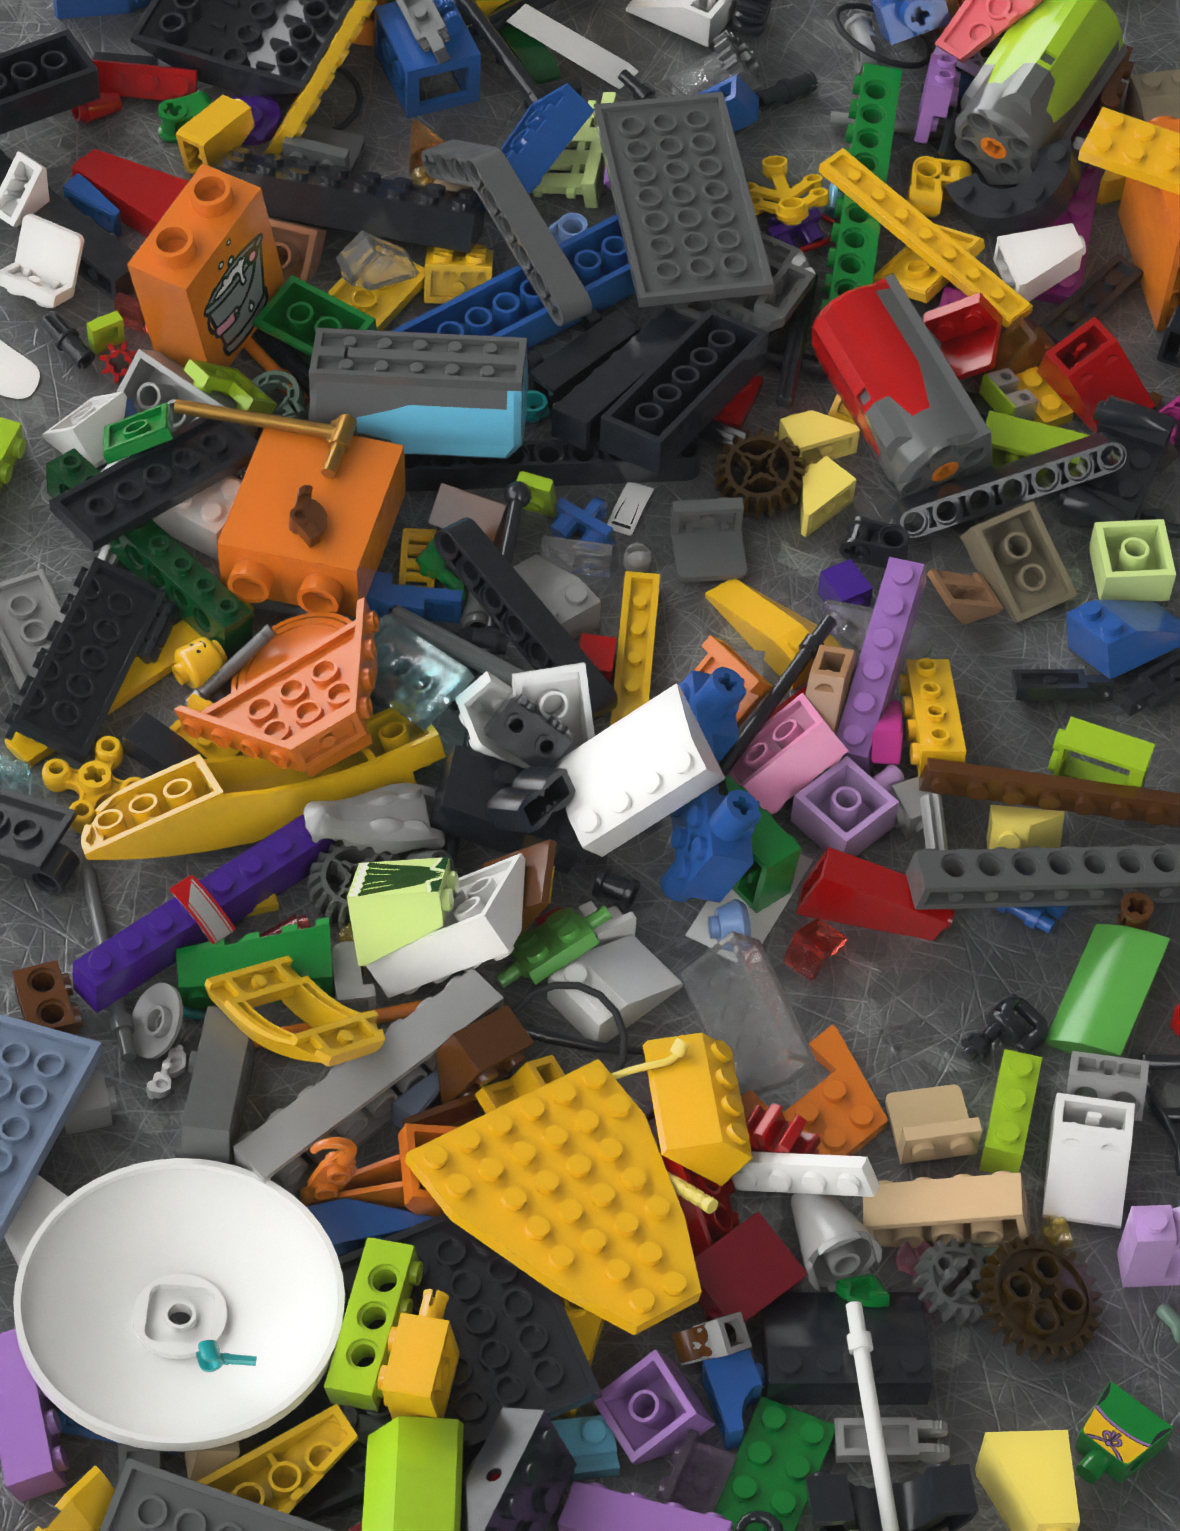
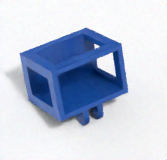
(407, 63)

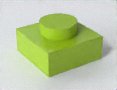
(104, 331)

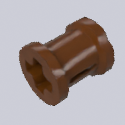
(1133, 911)

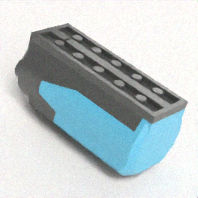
(423, 389)

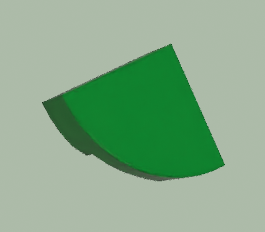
(863, 1289)

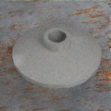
(157, 1020)

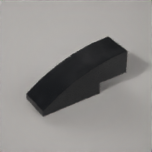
(156, 744)

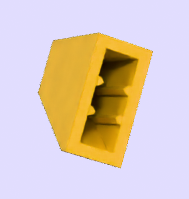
(214, 132)

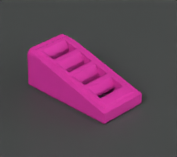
(888, 736)

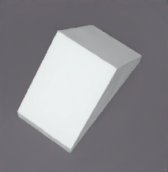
(23, 189)

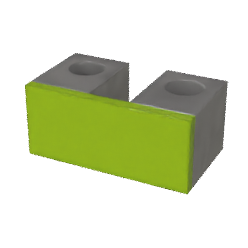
(1005, 398)

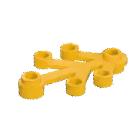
(790, 207)

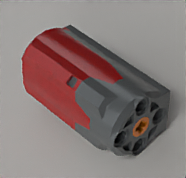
(900, 388)

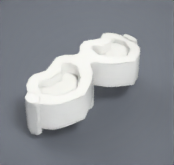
(171, 1067)

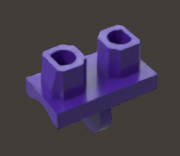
(807, 230)

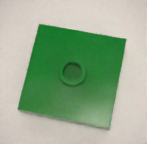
(138, 432)

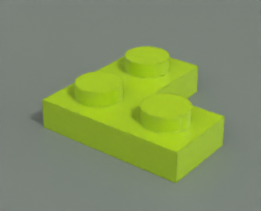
(231, 384)

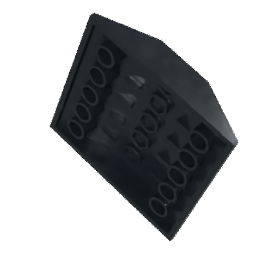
(243, 43)

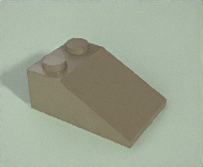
(1154, 95)
(1019, 562)

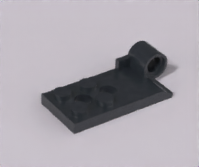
(32, 841)

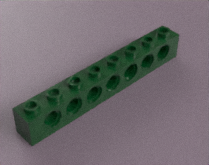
(165, 564)

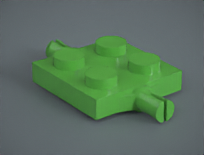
(553, 945)

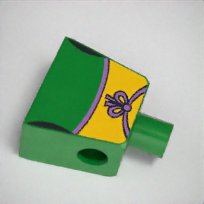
(1119, 1437)

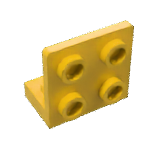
(455, 272)

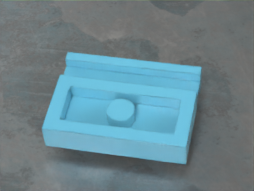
(590, 1445)

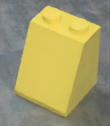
(1030, 1479)

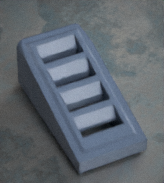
(417, 1099)

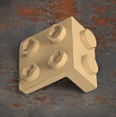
(932, 1124)

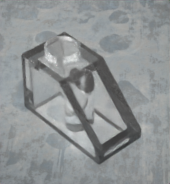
(374, 262)

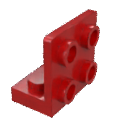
(967, 334)

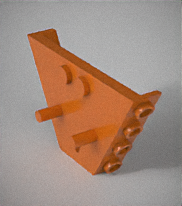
(301, 706)

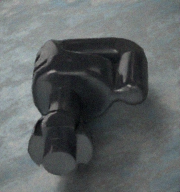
(1007, 1027)

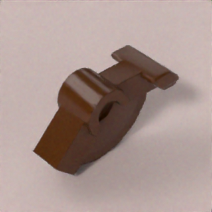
(308, 517)

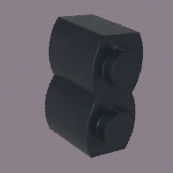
(531, 799)

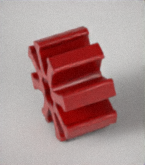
(774, 1134)

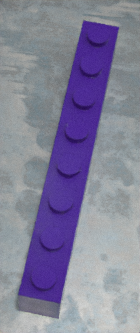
(152, 940)

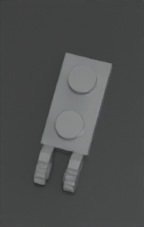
(900, 1440)

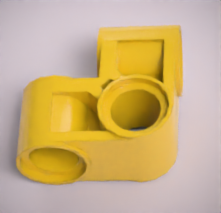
(928, 182)

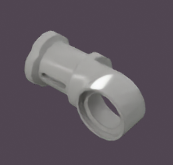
(860, 28)

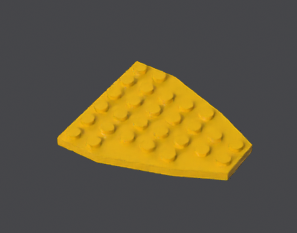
(571, 1197)

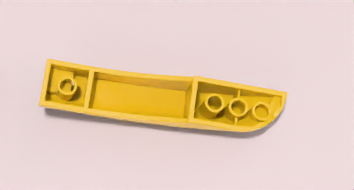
(244, 799)

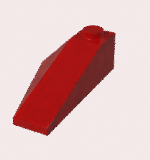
(702, 1227)

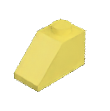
(819, 435)
(824, 494)
(1024, 827)

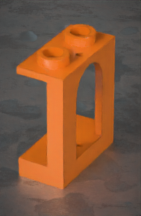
(722, 655)

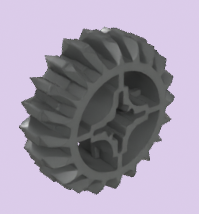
(338, 866)

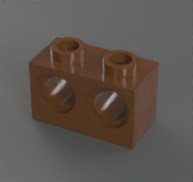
(49, 1005)

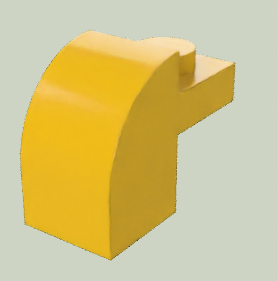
(528, 1078)

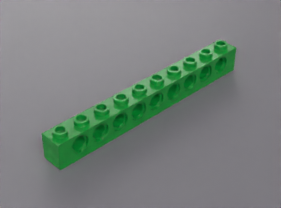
(871, 145)

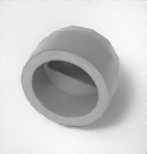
(637, 558)

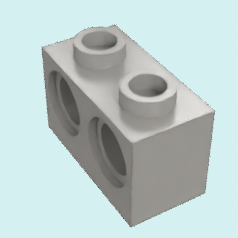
(1109, 1079)

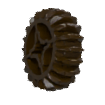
(759, 456)

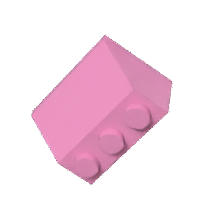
(787, 754)

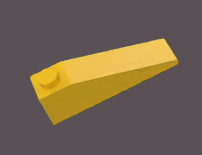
(288, 1465)

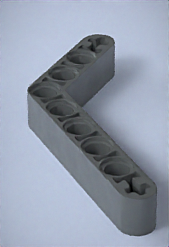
(517, 220)

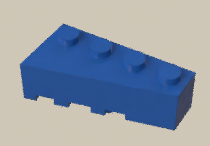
(545, 133)

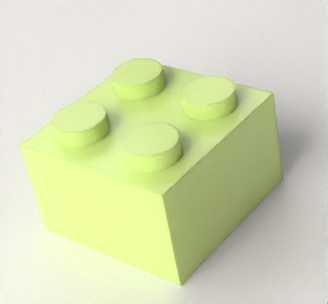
(1132, 560)

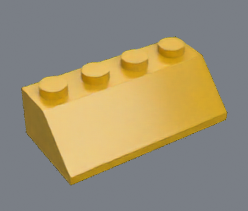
(699, 1107)

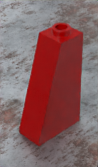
(135, 189)
(866, 896)

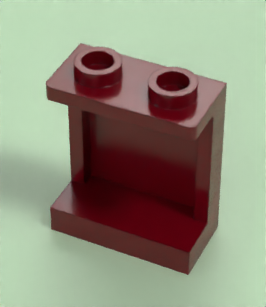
(746, 1271)

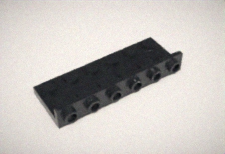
(86, 660)

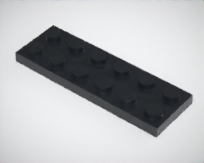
(153, 481)

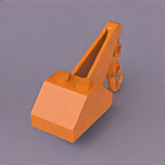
(380, 1183)

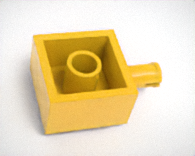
(420, 1361)

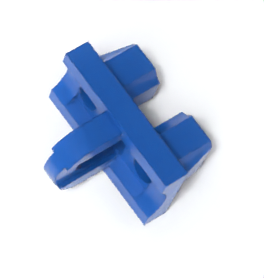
(586, 521)

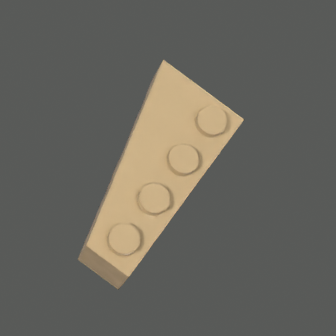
(961, 1207)

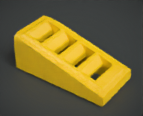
(413, 543)

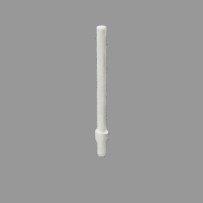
(860, 1346)

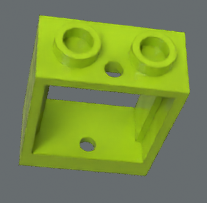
(1104, 746)

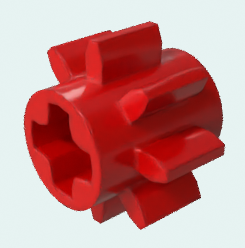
(115, 352)

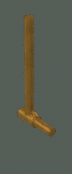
(337, 433)

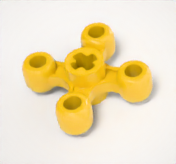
(92, 781)

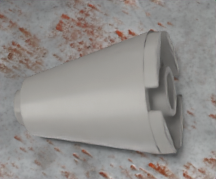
(832, 1240)

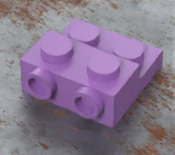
(938, 94)

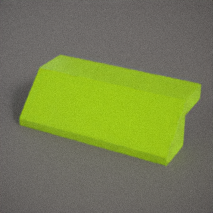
(414, 1475)

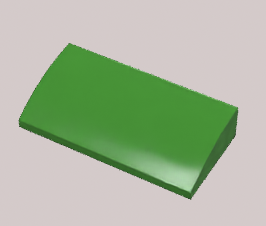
(1108, 990)

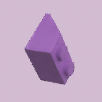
(652, 1408)

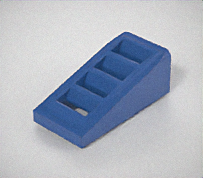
(93, 203)

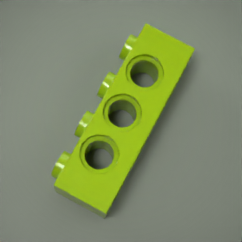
(380, 1264)

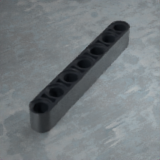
(1023, 489)
(517, 607)

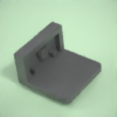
(324, 146)
(708, 539)

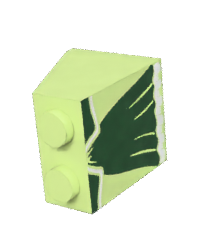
(398, 903)

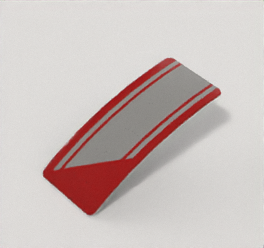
(203, 908)

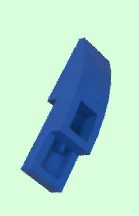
(426, 602)

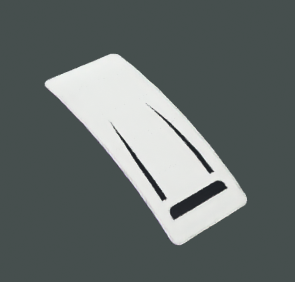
(629, 508)

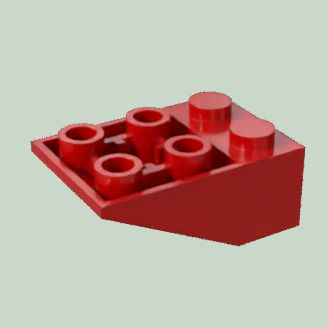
(1089, 369)

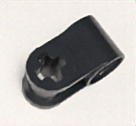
(875, 542)

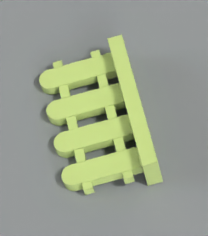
(590, 161)

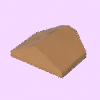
(965, 595)

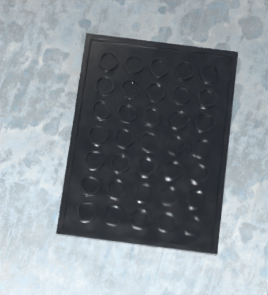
(510, 1343)

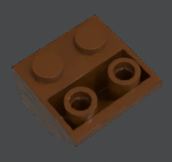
(481, 1054)

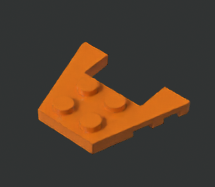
(840, 1106)

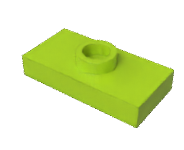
(543, 494)

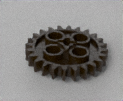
(1039, 1298)

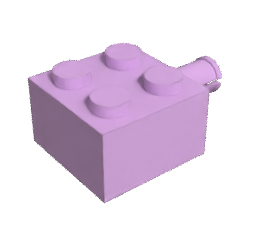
(847, 807)

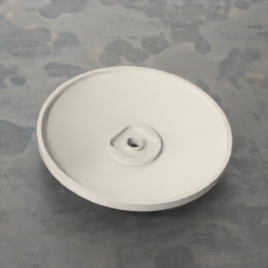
(166, 1242)

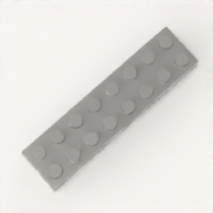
(359, 1094)

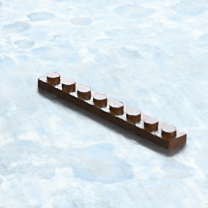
(1050, 792)

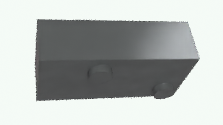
(216, 1091)

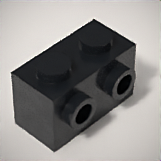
(528, 733)

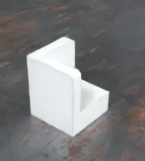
(613, 929)

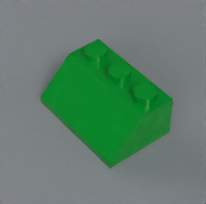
(301, 309)

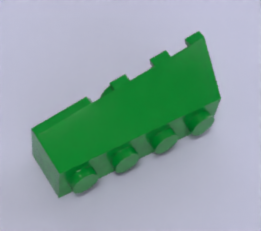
(306, 947)

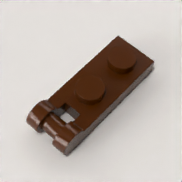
(1115, 87)

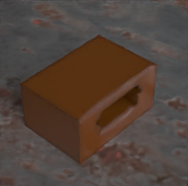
(1157, 399)

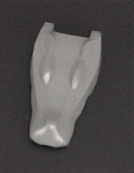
(384, 819)

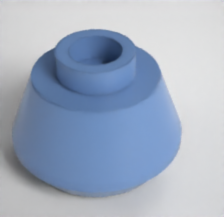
(729, 918)

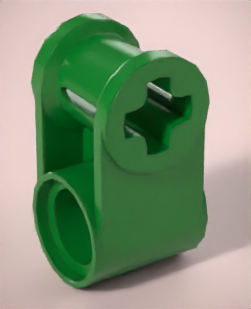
(181, 112)

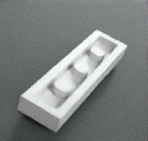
(807, 1174)

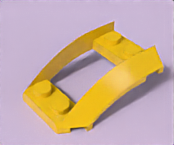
(336, 1030)

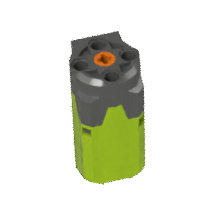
(1037, 86)

